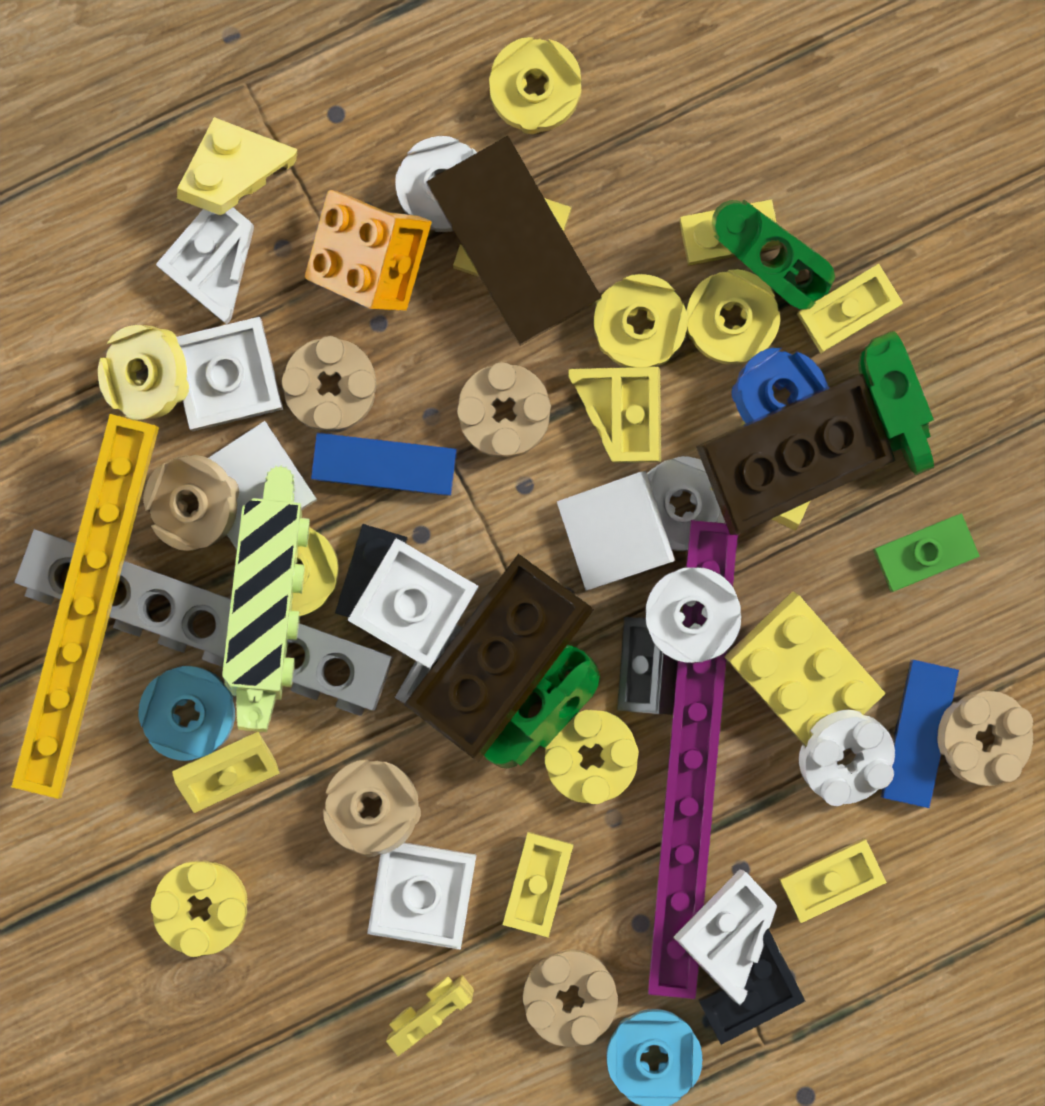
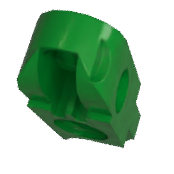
(745, 232)
(898, 399)
(560, 703)

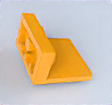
(367, 252)

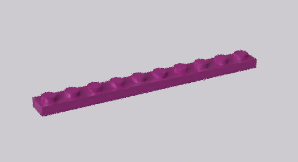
(690, 782)

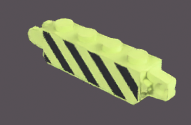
(262, 600)

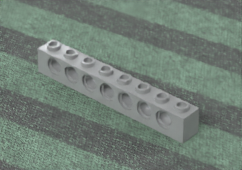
(50, 555)

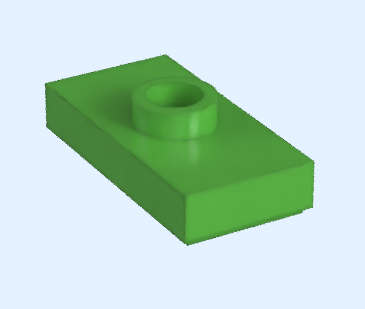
(926, 552)

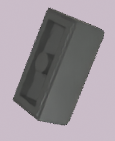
(645, 672)

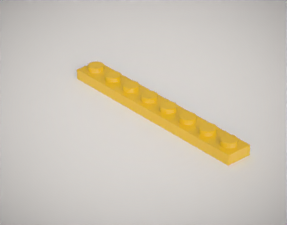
(85, 607)

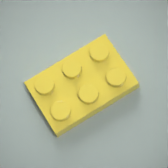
(802, 668)

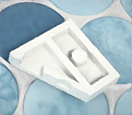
(211, 259)
(729, 933)

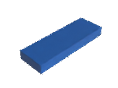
(384, 464)
(917, 756)

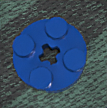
(784, 370)

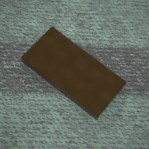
(513, 240)
(795, 454)
(498, 657)

